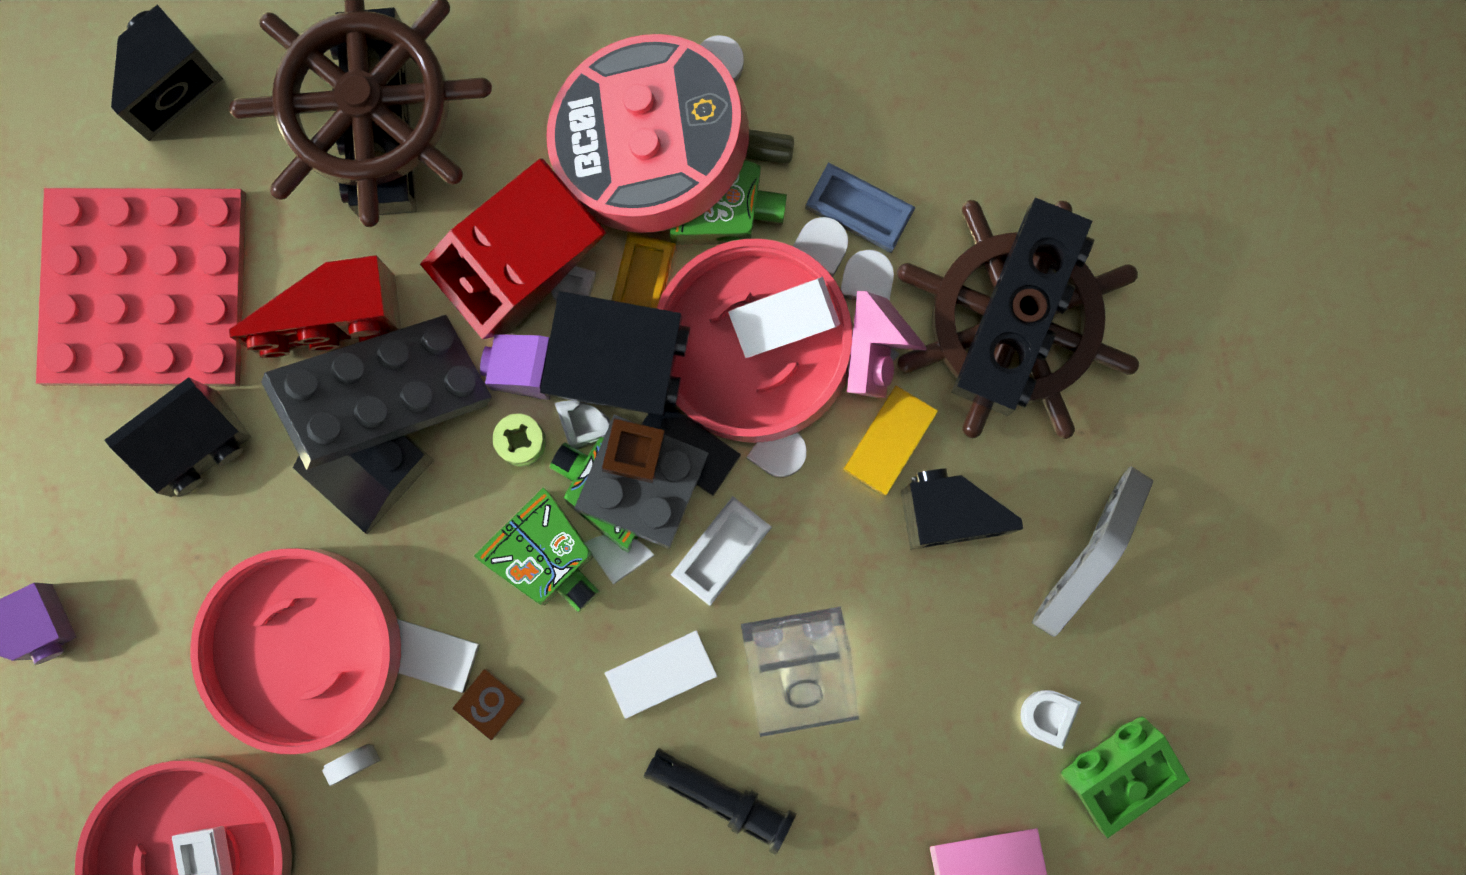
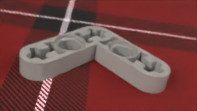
(1099, 556)

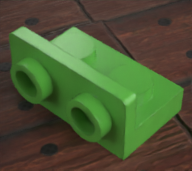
(1125, 775)

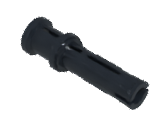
(742, 810)

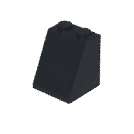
(614, 354)

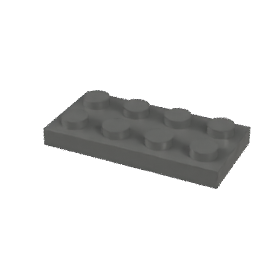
(375, 390)

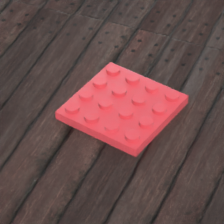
(140, 286)

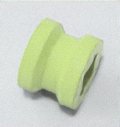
(527, 445)

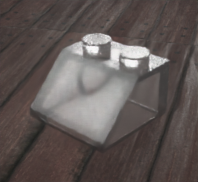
(800, 671)

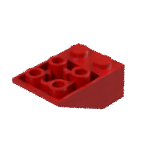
(513, 250)
(325, 307)

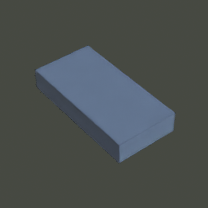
(860, 207)

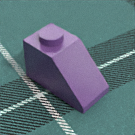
(515, 364)
(33, 624)

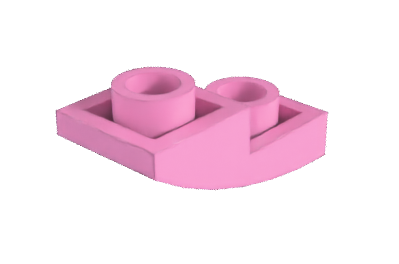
(992, 855)

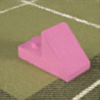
(875, 332)

